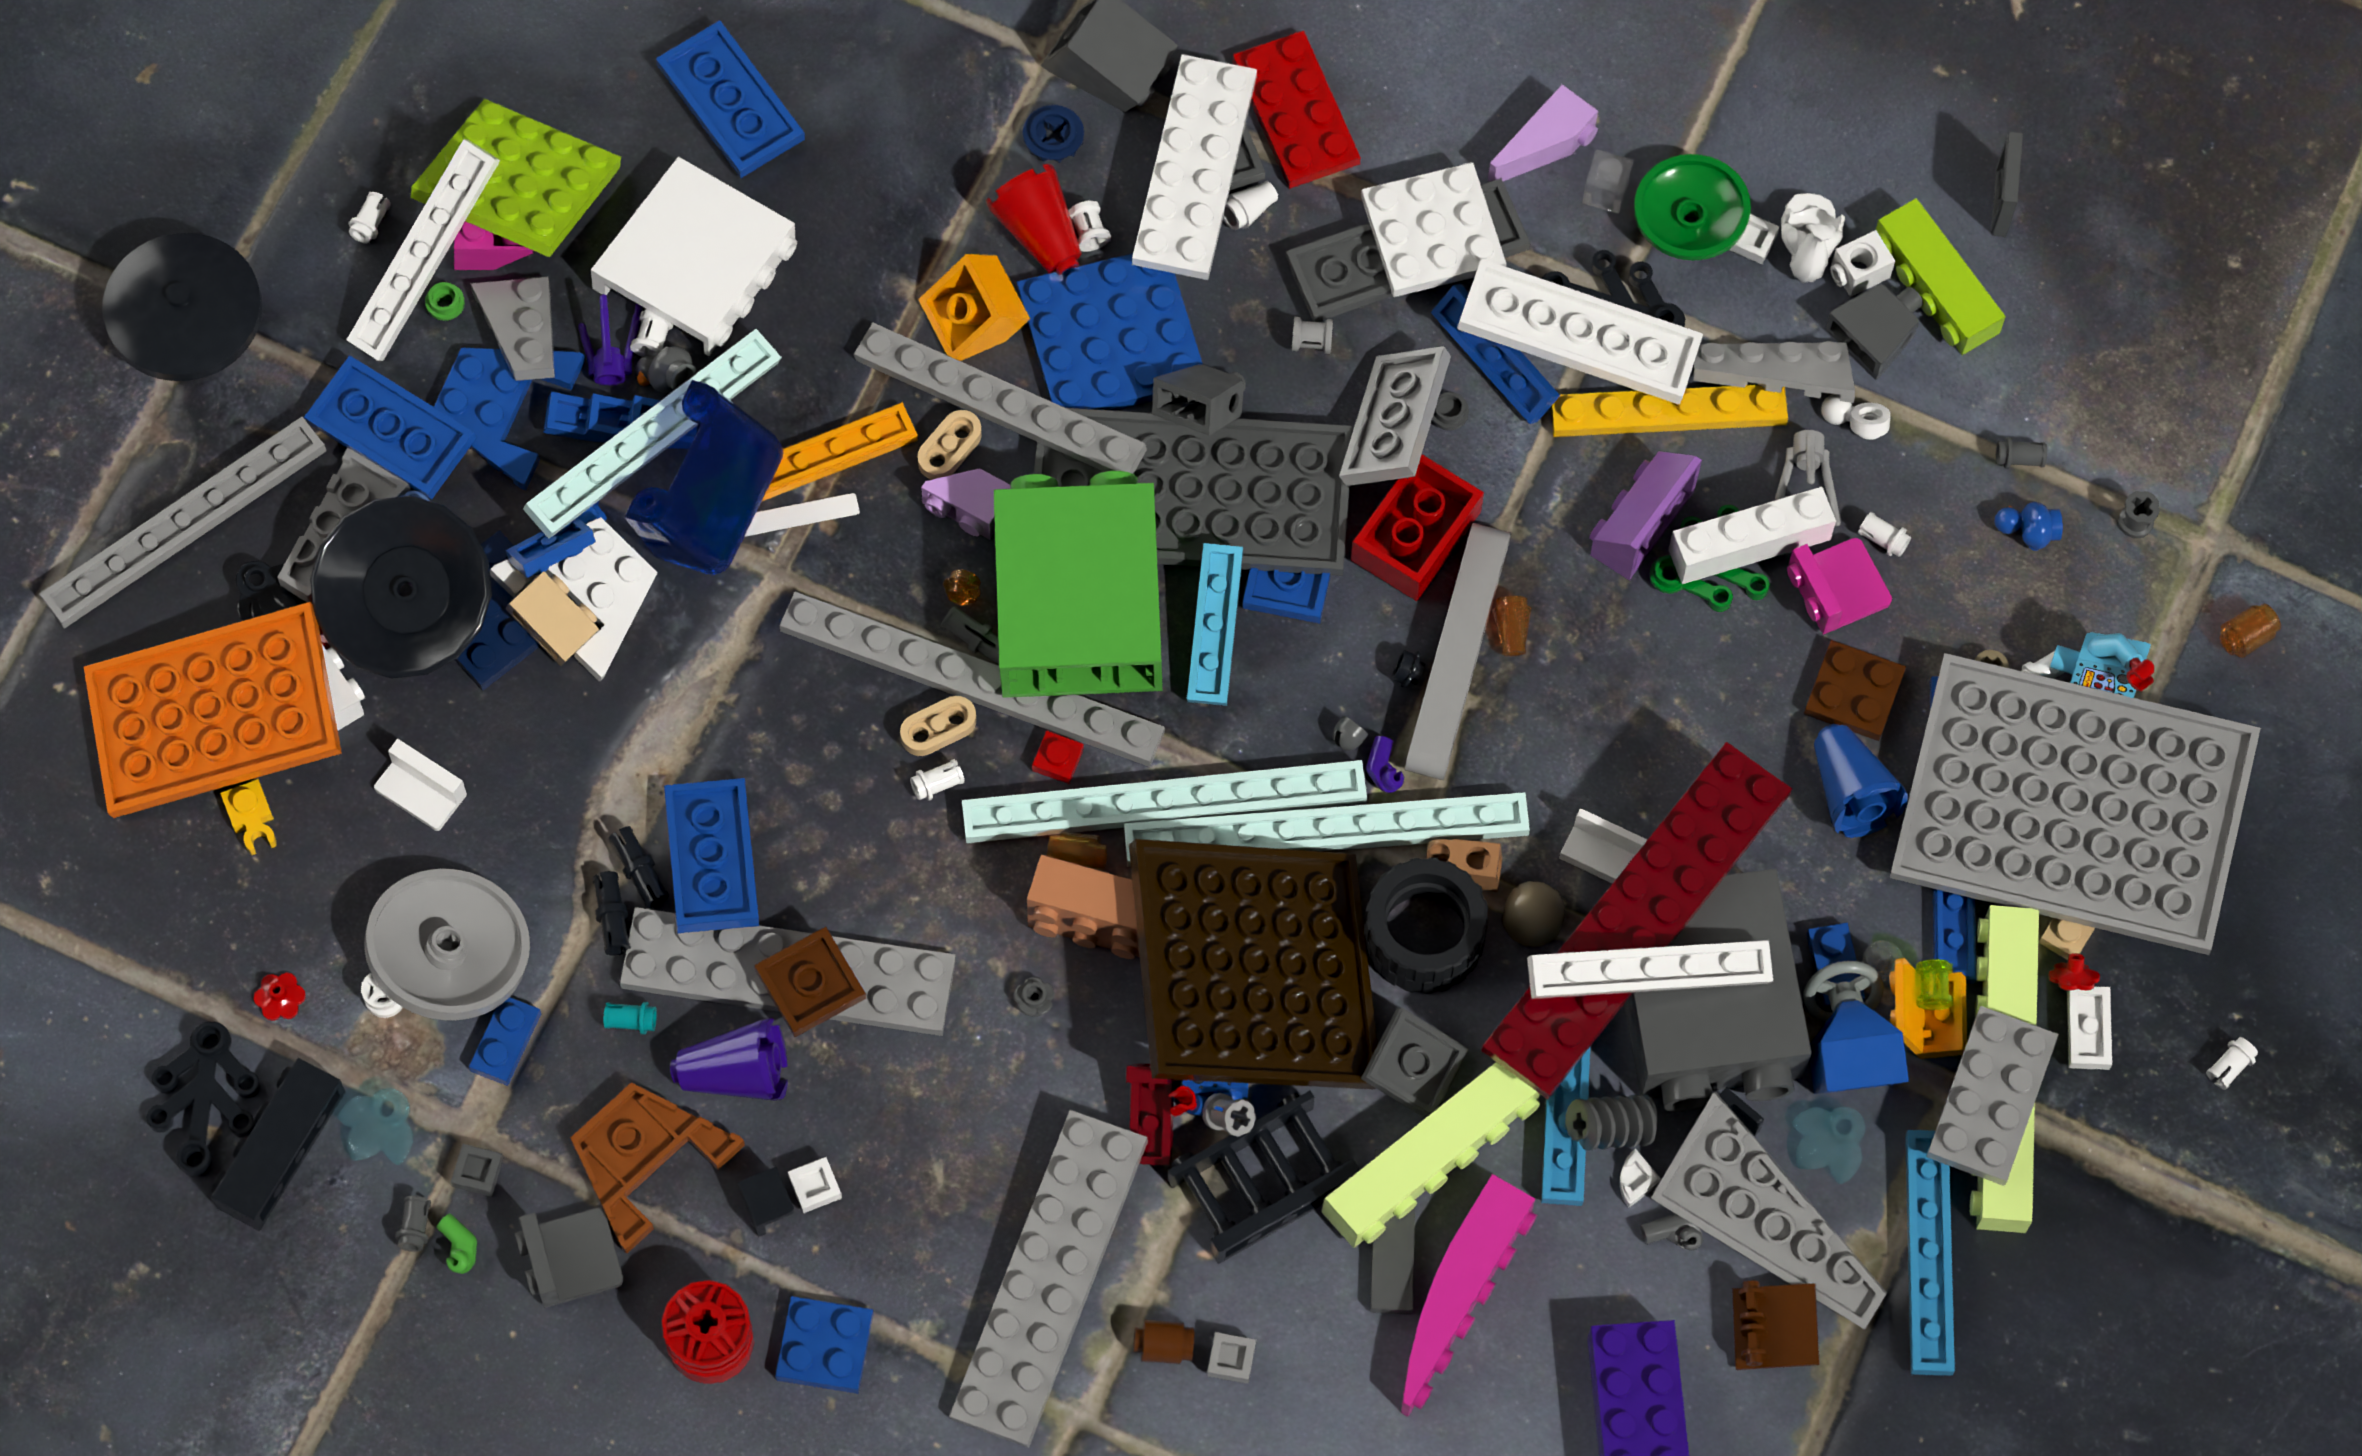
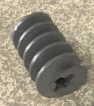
(1612, 1121)

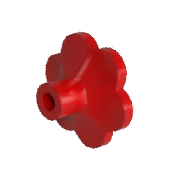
(2074, 974)
(279, 1004)

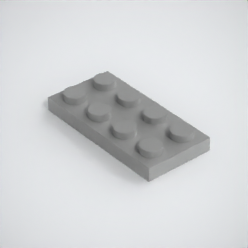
(1395, 416)
(1992, 1095)

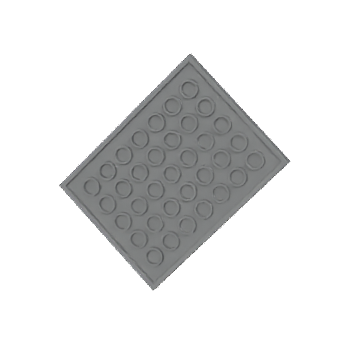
(2076, 803)

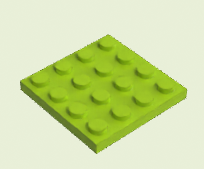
(538, 185)

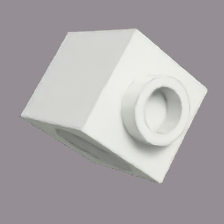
(1868, 250)

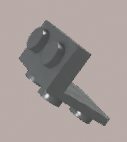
(569, 1256)

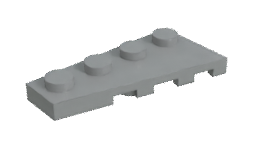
(1794, 365)
(353, 487)

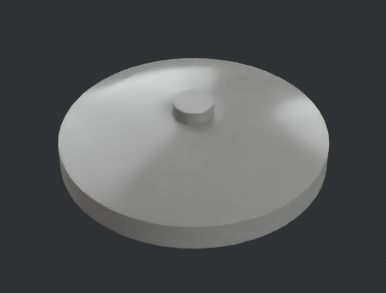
(447, 944)

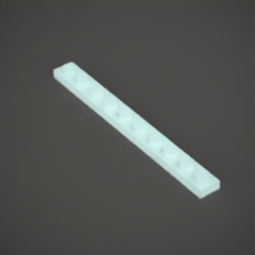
(1163, 800)
(1349, 825)

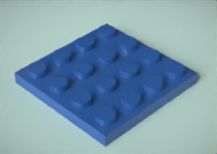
(1107, 332)

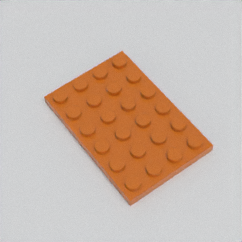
(212, 710)

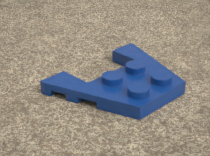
(487, 399)

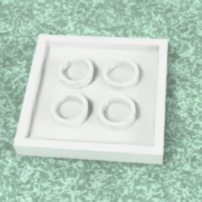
(1432, 228)

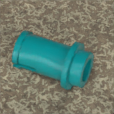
(630, 1017)

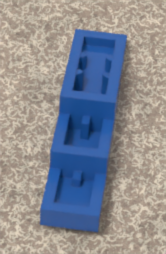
(599, 417)

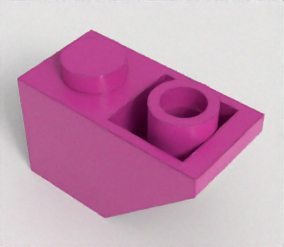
(484, 250)

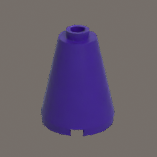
(735, 1063)

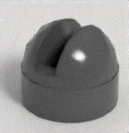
(1348, 734)

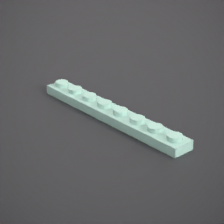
(646, 437)

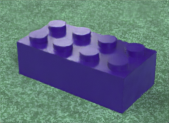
(1637, 1389)

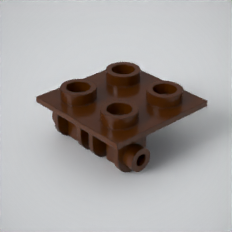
(1775, 1326)

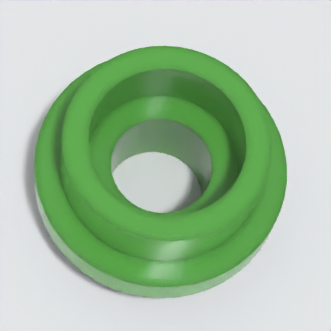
(441, 292)

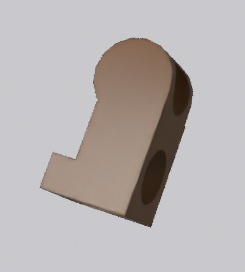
(1477, 858)

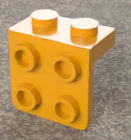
(1928, 1031)

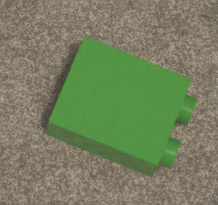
(1077, 586)

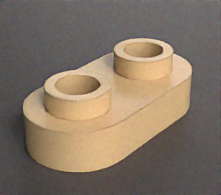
(947, 446)
(936, 725)

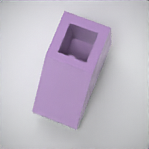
(965, 499)

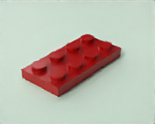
(1298, 110)

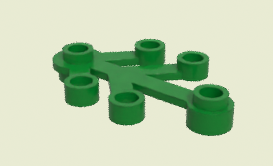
(1701, 588)

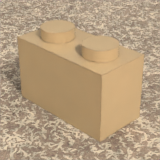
(553, 617)

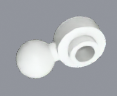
(1865, 419)

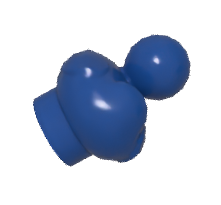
(2036, 521)

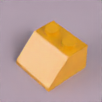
(973, 306)

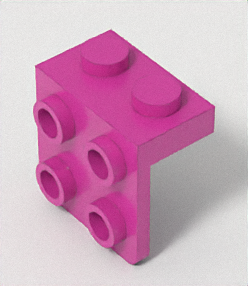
(1838, 584)

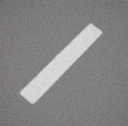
(803, 514)

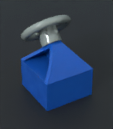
(1855, 1043)

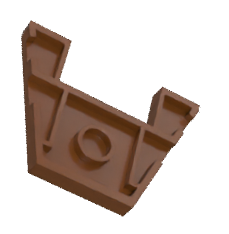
(631, 1142)

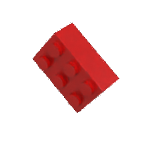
(1417, 527)

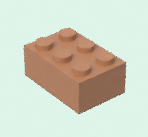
(1083, 906)

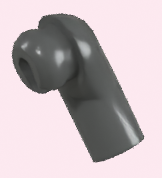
(1673, 1229)

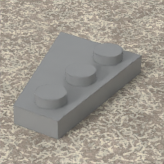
(521, 323)

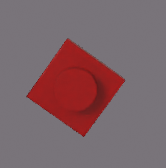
(1057, 757)

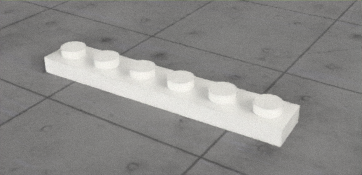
(423, 250)
(1649, 969)

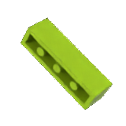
(1941, 277)

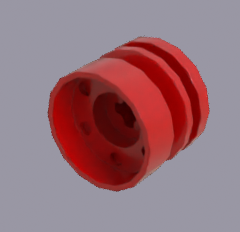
(711, 1355)

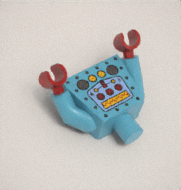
(2107, 663)

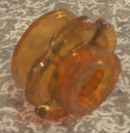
(962, 587)

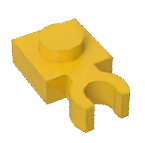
(248, 812)

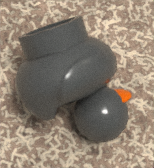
(666, 370)

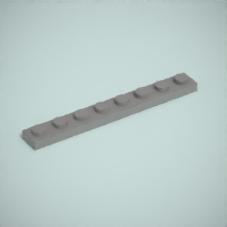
(999, 401)
(182, 522)

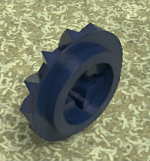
(1053, 118)

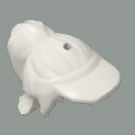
(1810, 234)

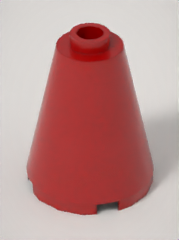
(1038, 217)

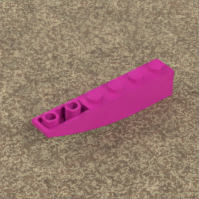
(1465, 1279)

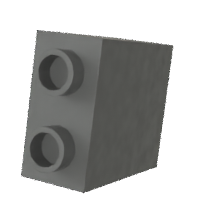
(1725, 1035)

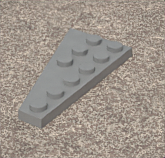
(1746, 1201)

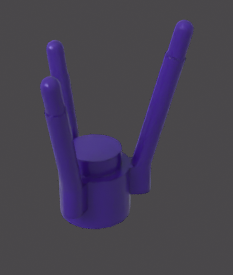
(609, 365)

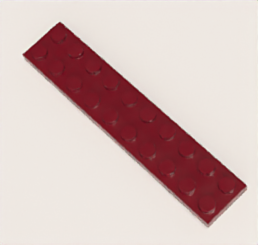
(1643, 910)

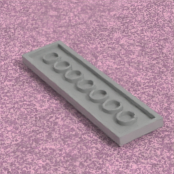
(901, 984)
(1048, 1279)

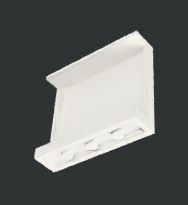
(696, 253)

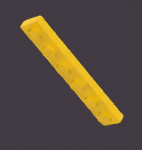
(1643, 413)

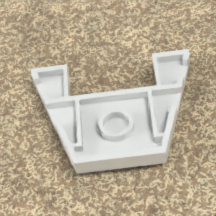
(603, 577)

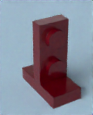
(1151, 1113)

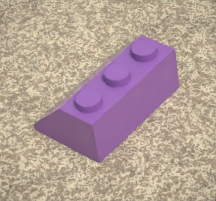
(1644, 511)

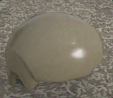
(1533, 914)

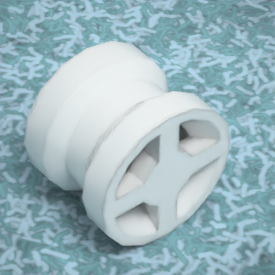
(371, 993)

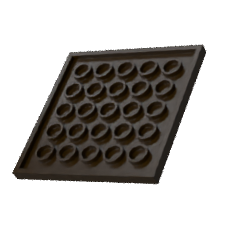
(1253, 964)

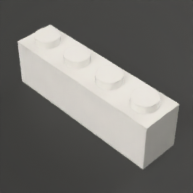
(1751, 535)

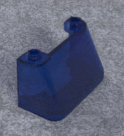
(715, 488)

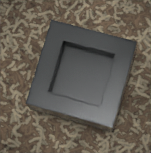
(477, 1170)

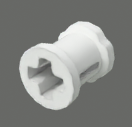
(1096, 231)
(651, 334)

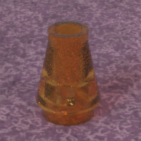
(1512, 623)

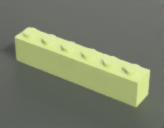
(1428, 1153)

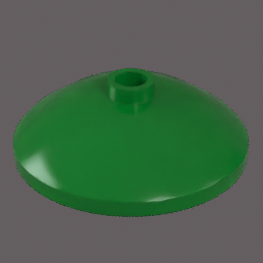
(1698, 189)

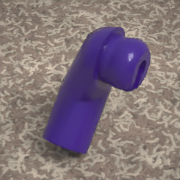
(1380, 769)

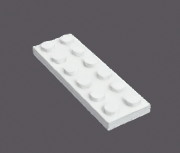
(1194, 167)
(1580, 331)

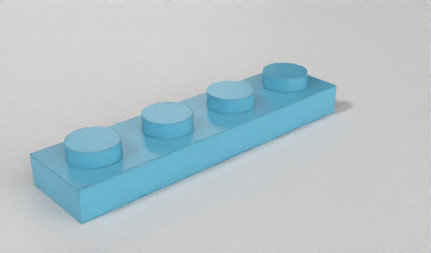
(1215, 624)

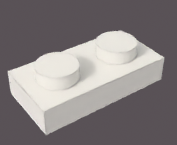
(2089, 1028)

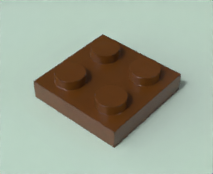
(1854, 690)
(810, 982)

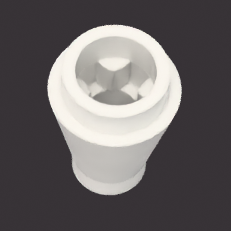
(1248, 204)

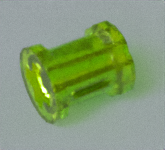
(1934, 984)

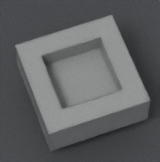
(1231, 1357)

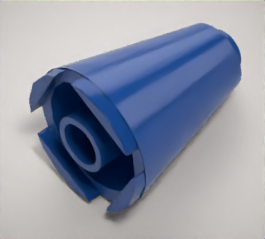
(1856, 783)

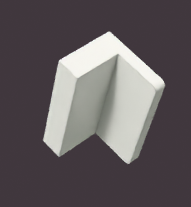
(420, 786)
(1600, 846)

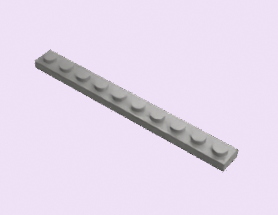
(968, 677)

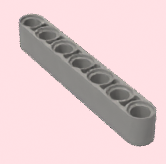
(1457, 651)

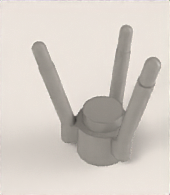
(1808, 455)

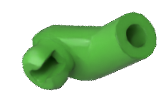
(462, 1244)

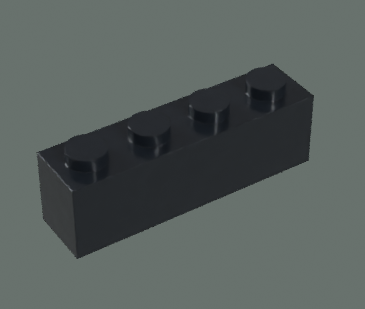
(277, 1143)

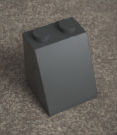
(1111, 54)

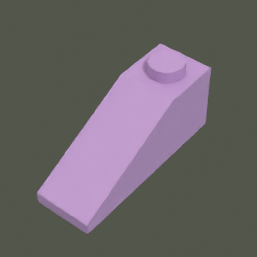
(1548, 136)

